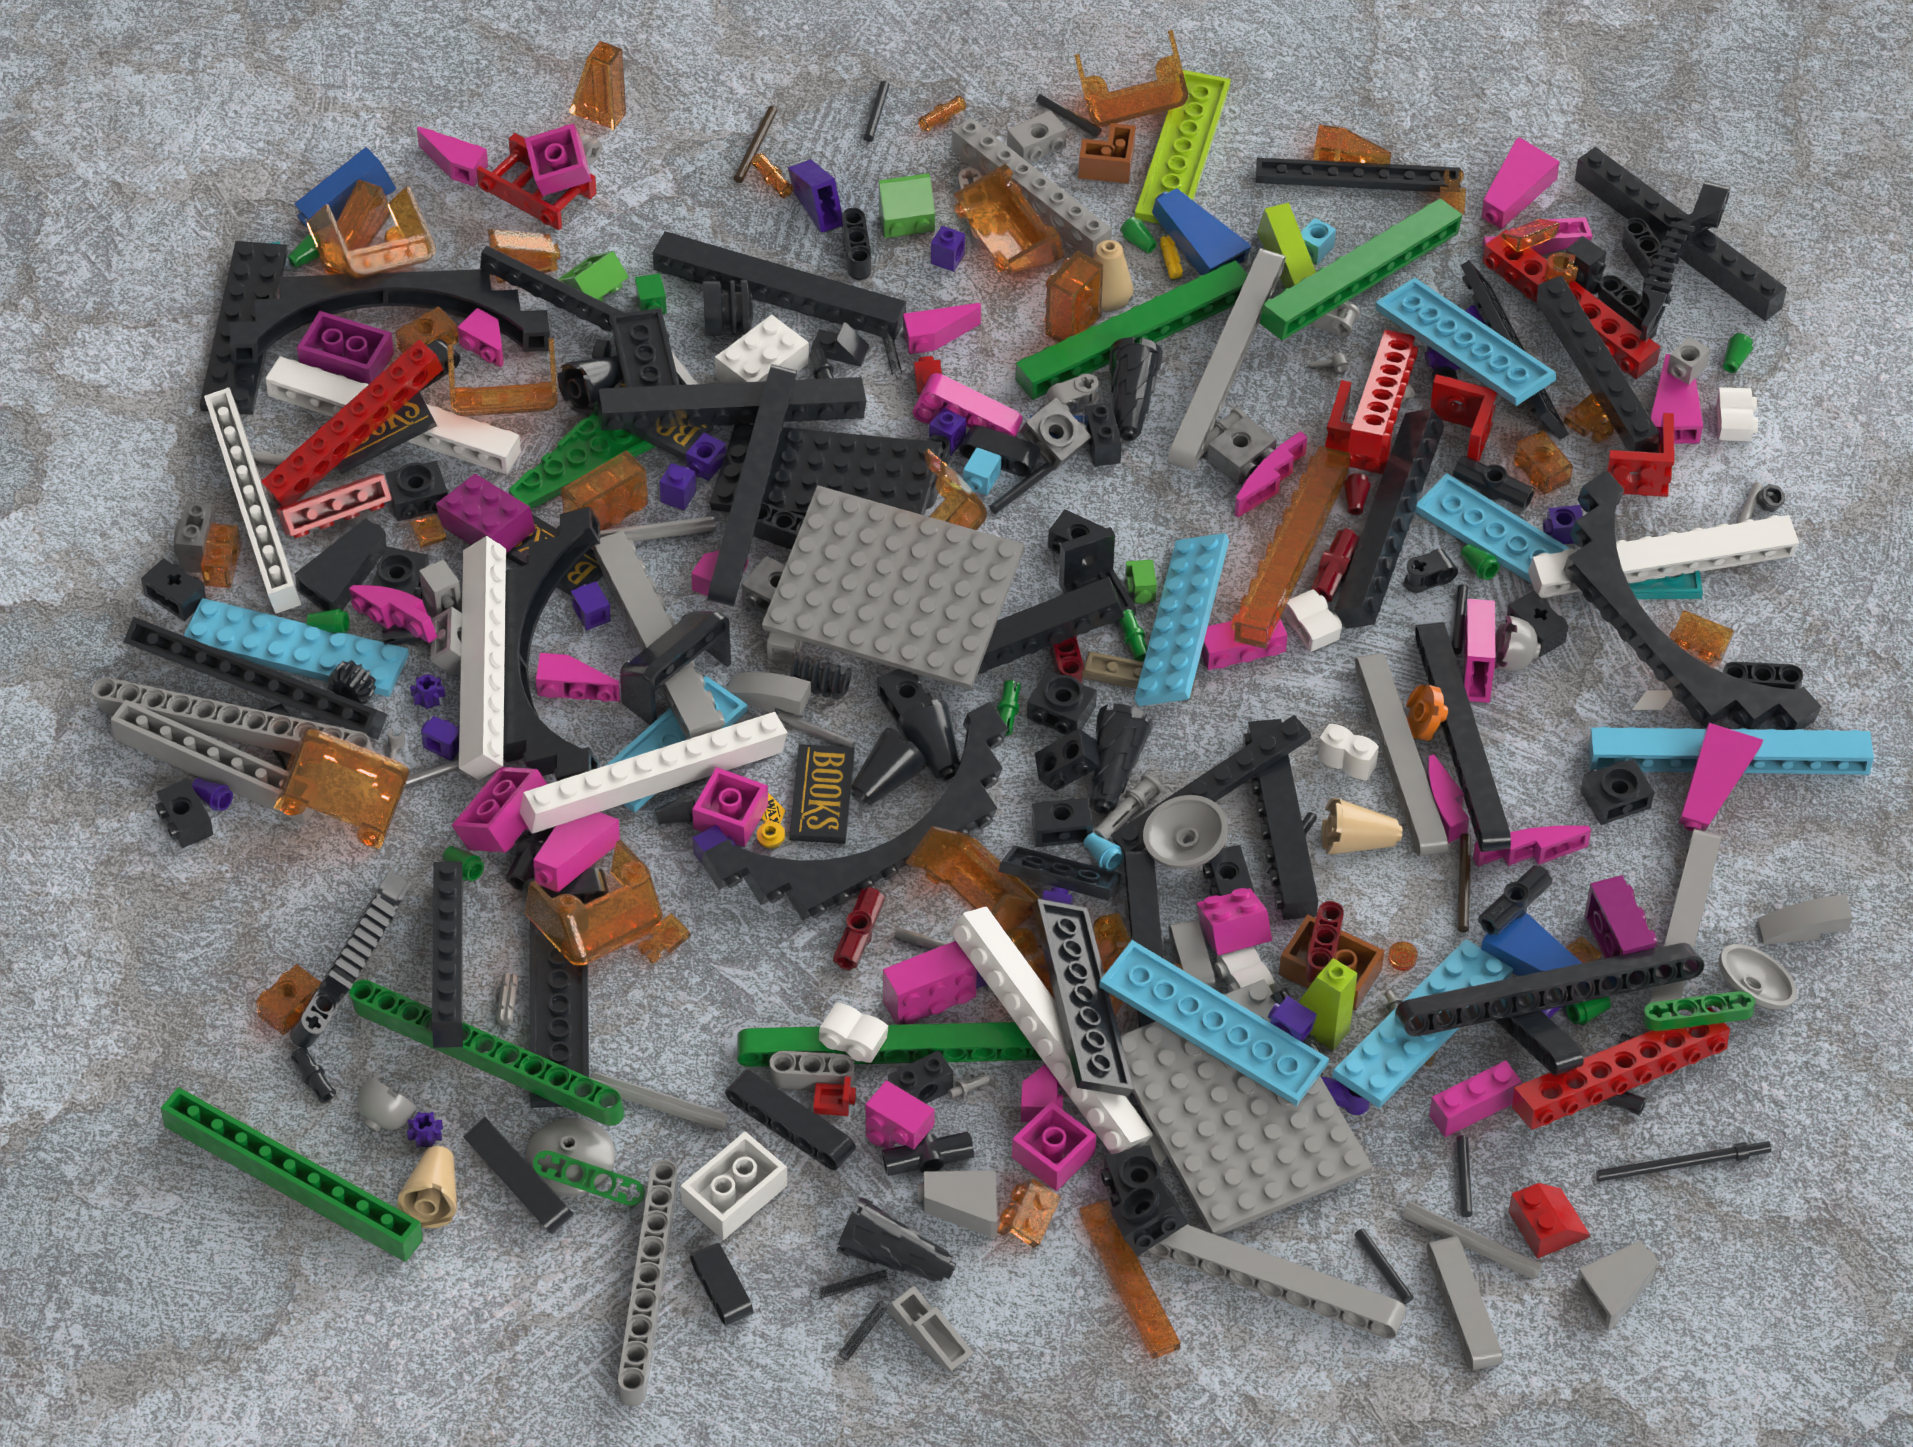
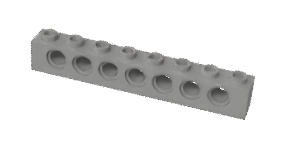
(1049, 201)

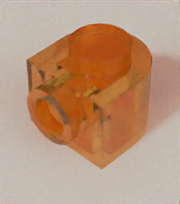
(1561, 264)

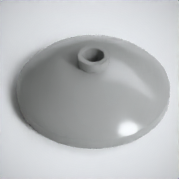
(1183, 821)
(1759, 975)
(590, 1146)

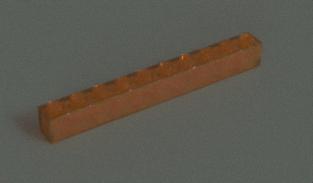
(1291, 547)

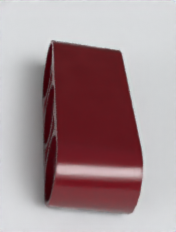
(1067, 658)
(1327, 932)

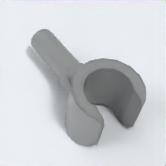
(1337, 361)
(395, 743)

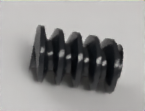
(822, 679)

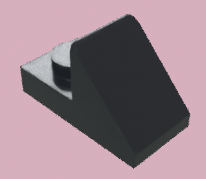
(842, 347)

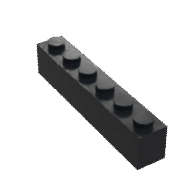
(1052, 623)

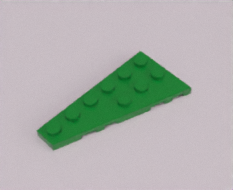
(575, 456)

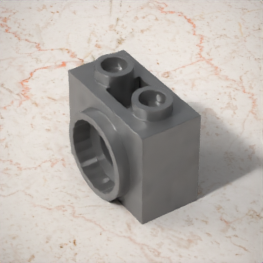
(1056, 419)
(1241, 449)
(192, 535)
(761, 584)

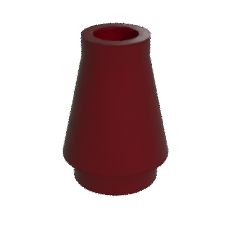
(1356, 490)

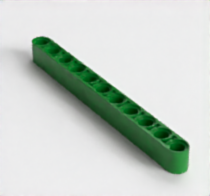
(903, 1044)
(494, 1061)

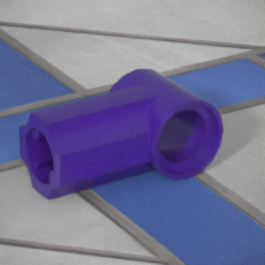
(1345, 1097)

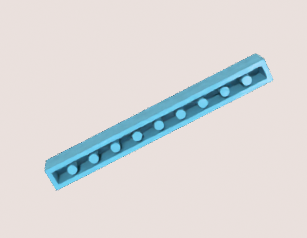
(1780, 752)

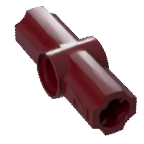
(1335, 564)
(855, 940)

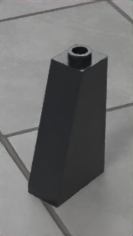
(342, 565)

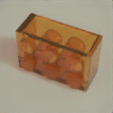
(1073, 297)
(610, 490)

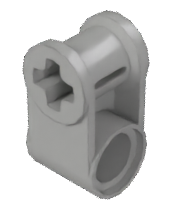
(1337, 318)
(1074, 394)

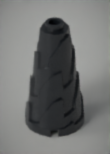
(1132, 382)
(1119, 743)
(884, 1240)

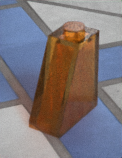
(527, 247)

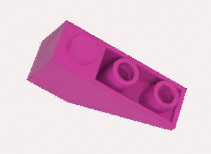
(453, 155)
(569, 678)

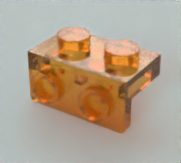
(1702, 636)
(1029, 1212)

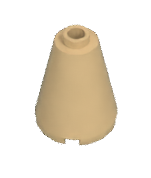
(1117, 282)
(1357, 828)
(431, 1189)

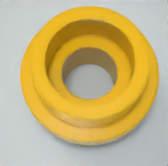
(771, 841)

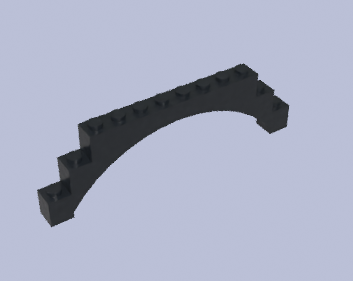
(451, 290)
(525, 598)
(1696, 685)
(821, 883)

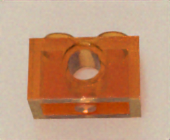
(427, 328)
(1543, 462)
(221, 555)
(283, 1012)

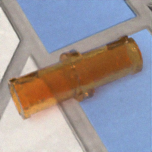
(942, 113)
(772, 175)

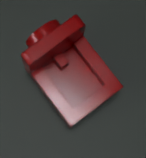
(923, 369)
(834, 1098)

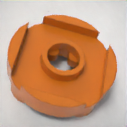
(1426, 711)

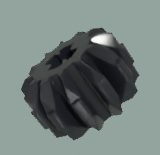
(352, 682)

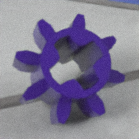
(427, 691)
(424, 1129)

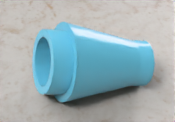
(1106, 853)

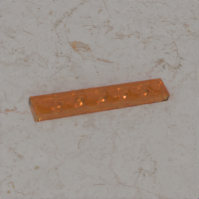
(1130, 1280)

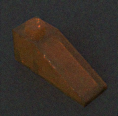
(1345, 146)

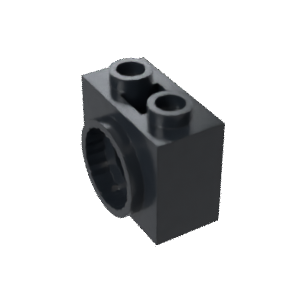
(416, 489)
(400, 570)
(1061, 703)
(1617, 791)
(1125, 1168)
(1148, 1216)

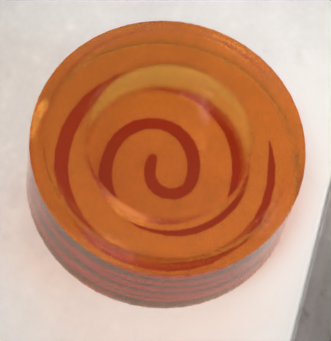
(1402, 956)

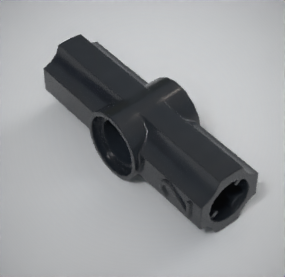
(1493, 482)
(523, 865)
(1515, 900)
(929, 1154)

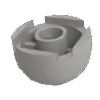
(1515, 645)
(383, 1107)

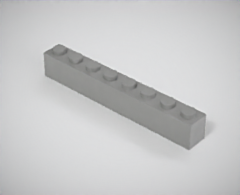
(200, 755)

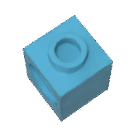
(1319, 239)
(982, 471)

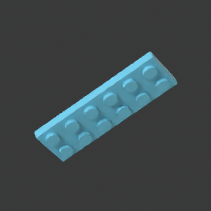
(1485, 525)
(667, 731)

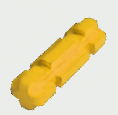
(1171, 257)

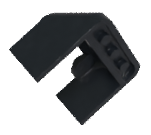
(668, 655)

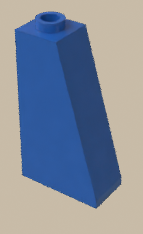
(339, 185)
(1198, 233)
(1528, 948)

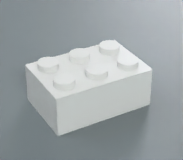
(754, 353)
(734, 1185)

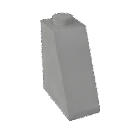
(962, 1198)
(1617, 1281)

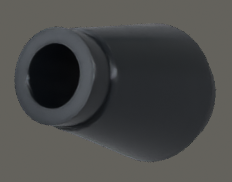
(676, 811)

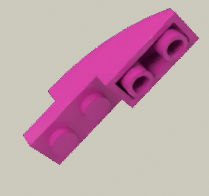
(393, 607)

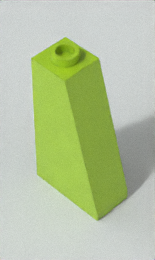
(1281, 235)
(1332, 1000)

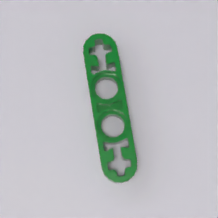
(1739, 1004)
(588, 1179)

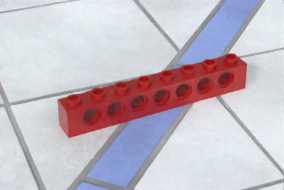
(1622, 339)
(1383, 394)
(352, 424)
(1616, 1071)

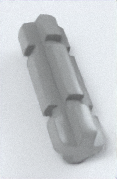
(507, 999)

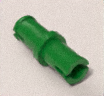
(1133, 635)
(1008, 706)

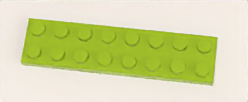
(1184, 142)

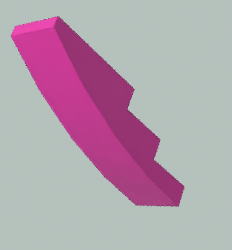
(1569, 231)
(1267, 476)
(1538, 842)

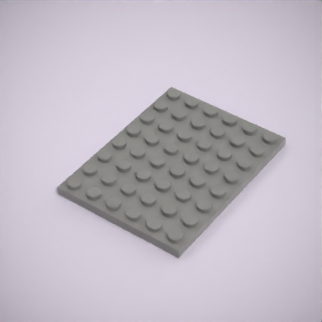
(893, 587)
(1232, 1138)

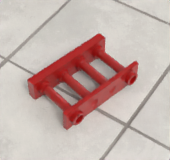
(525, 201)

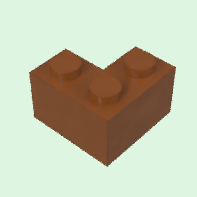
(1111, 158)

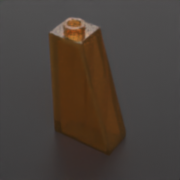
(601, 87)
(361, 218)

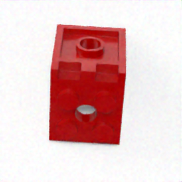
(1474, 412)
(1339, 434)
(1652, 469)

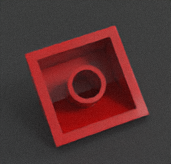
(1546, 1219)

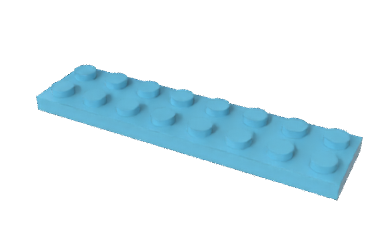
(1465, 341)
(1182, 620)
(293, 644)
(1214, 1022)
(1393, 1056)

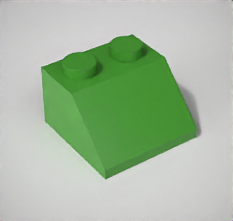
(906, 205)
(597, 275)

